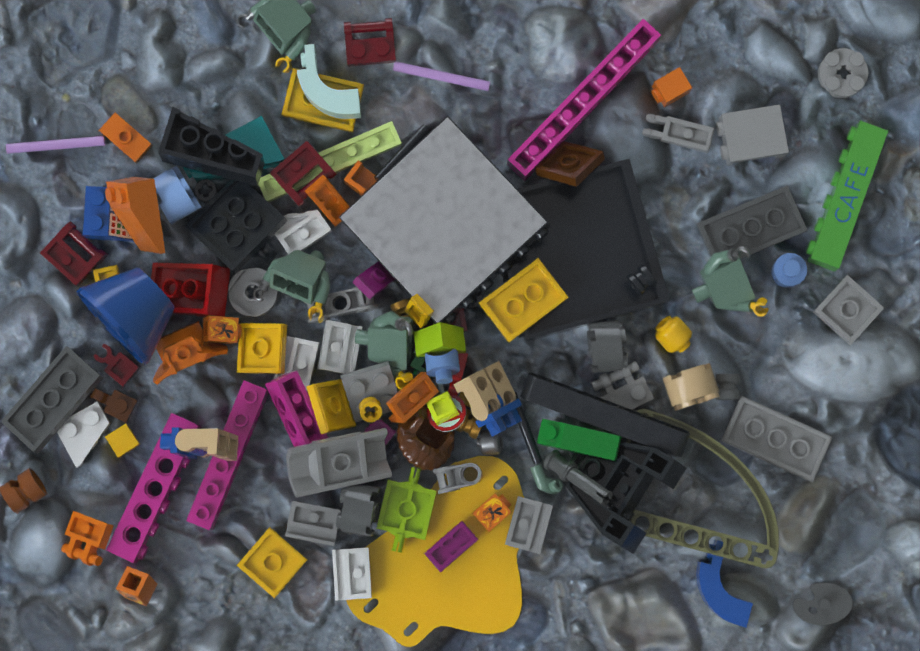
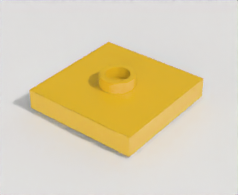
(262, 348)
(331, 406)
(272, 562)

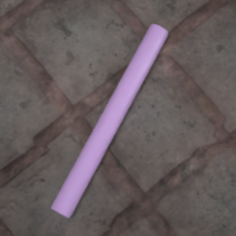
(441, 76)
(55, 144)

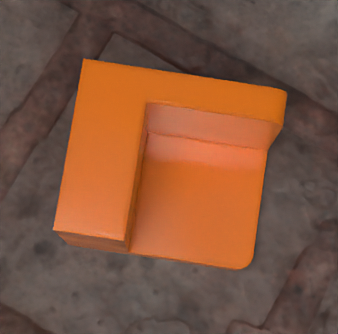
(359, 178)

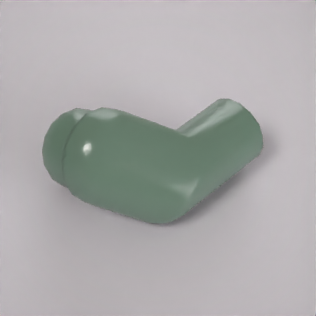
(546, 483)

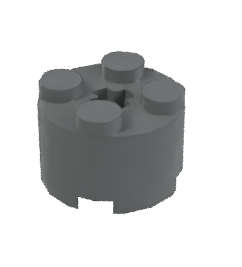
(606, 346)
(359, 509)

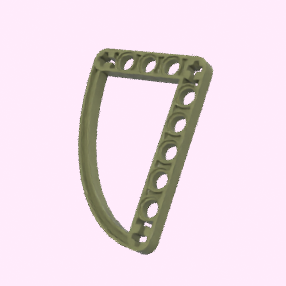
(705, 534)

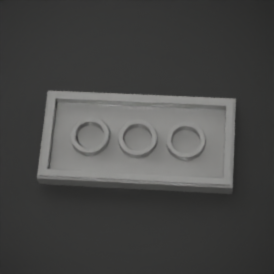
(776, 439)

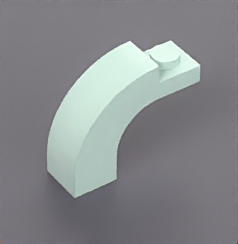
(332, 102)

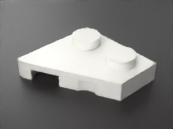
(302, 230)
(83, 432)

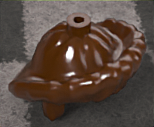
(423, 443)

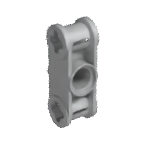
(355, 304)

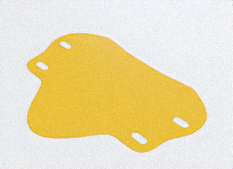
(471, 594)

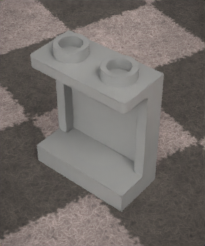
(752, 134)

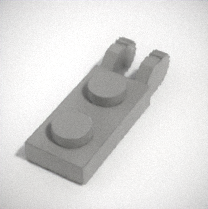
(680, 133)

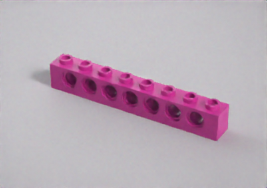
(584, 99)

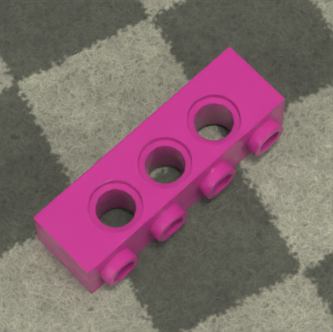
(295, 408)

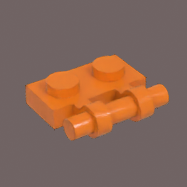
(88, 530)

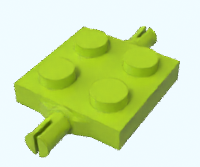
(406, 509)

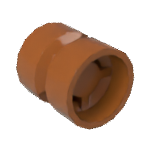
(25, 489)

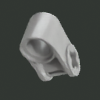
(455, 477)

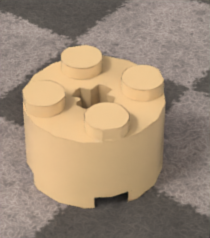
(691, 386)

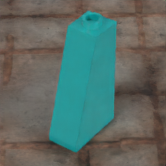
(254, 135)

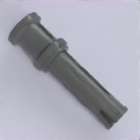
(569, 471)

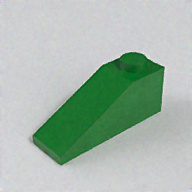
(578, 439)

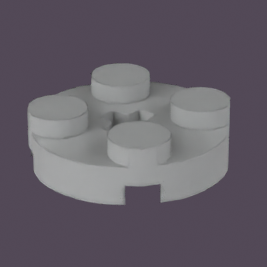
(833, 82)
(239, 295)

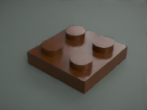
(570, 163)

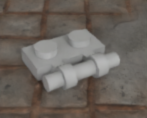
(630, 395)

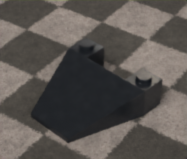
(628, 481)

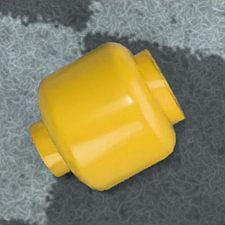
(673, 334)

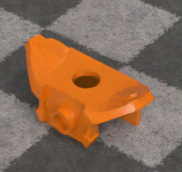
(183, 350)

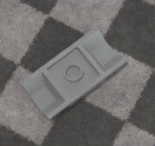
(338, 462)

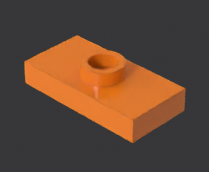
(125, 137)
(327, 199)

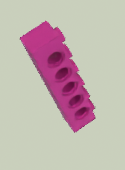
(220, 472)
(120, 542)

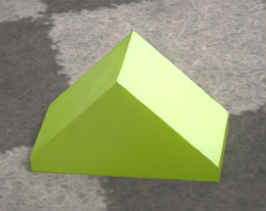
(439, 340)

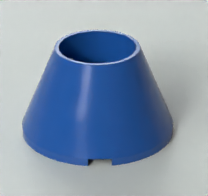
(131, 310)

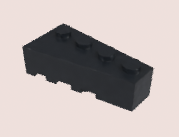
(207, 150)

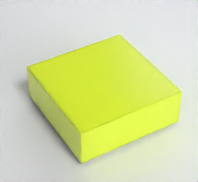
(442, 408)

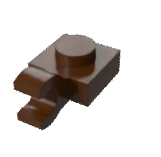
(118, 404)

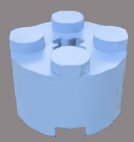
(175, 195)

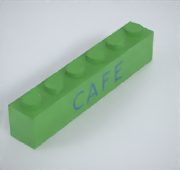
(846, 196)

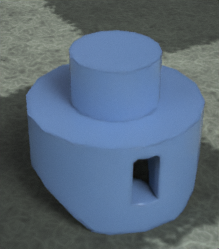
(789, 270)
(443, 366)

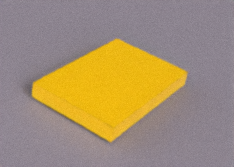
(298, 106)
(523, 300)

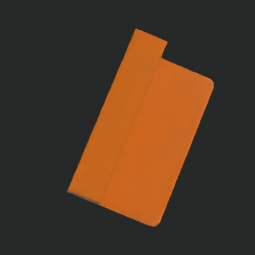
(411, 398)

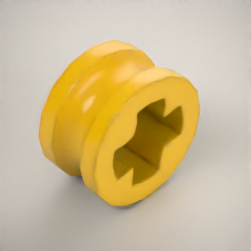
(369, 416)

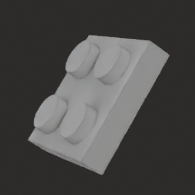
(848, 309)
(369, 382)

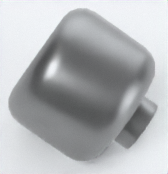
(488, 444)

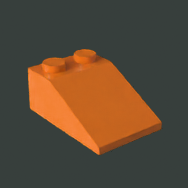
(138, 210)

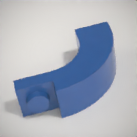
(714, 594)

